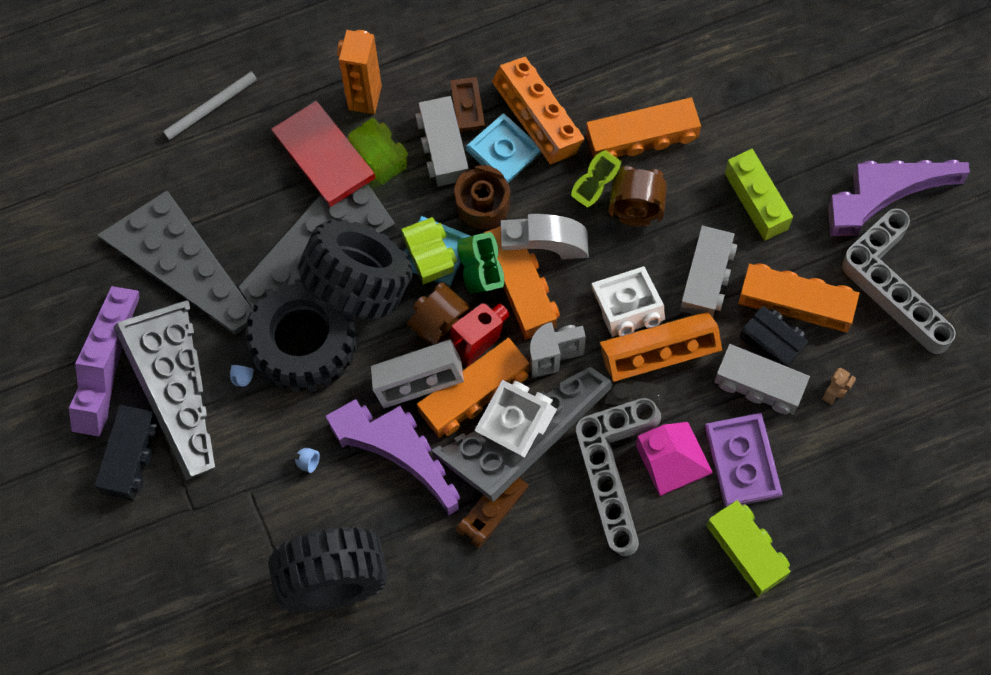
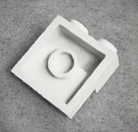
(629, 302)
(516, 417)

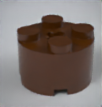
(638, 196)
(479, 211)
(437, 314)

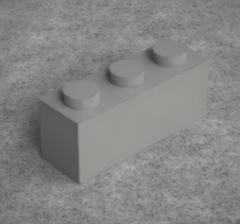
(441, 140)
(708, 272)
(417, 374)
(761, 380)

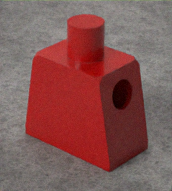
(477, 332)

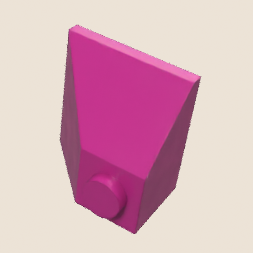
(672, 456)

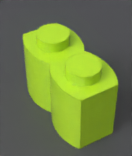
(600, 171)
(428, 250)

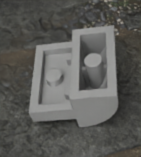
(551, 347)

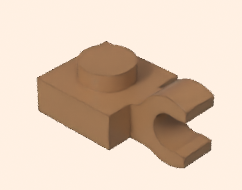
(839, 385)

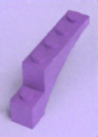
(884, 183)
(99, 363)
(396, 440)

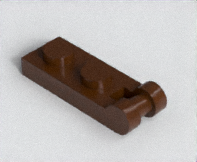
(490, 513)

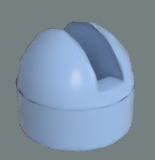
(241, 375)
(308, 459)

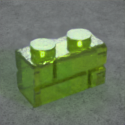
(379, 150)

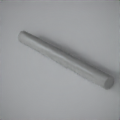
(209, 106)

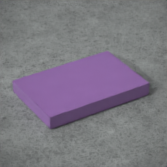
(743, 460)

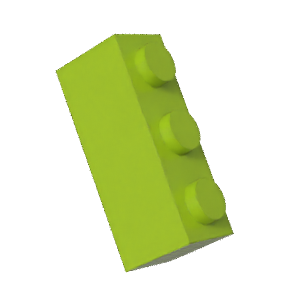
(758, 194)
(749, 547)

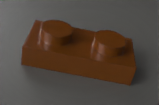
(467, 104)

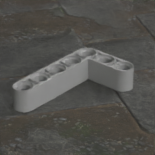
(894, 285)
(608, 469)

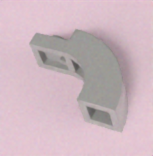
(546, 232)

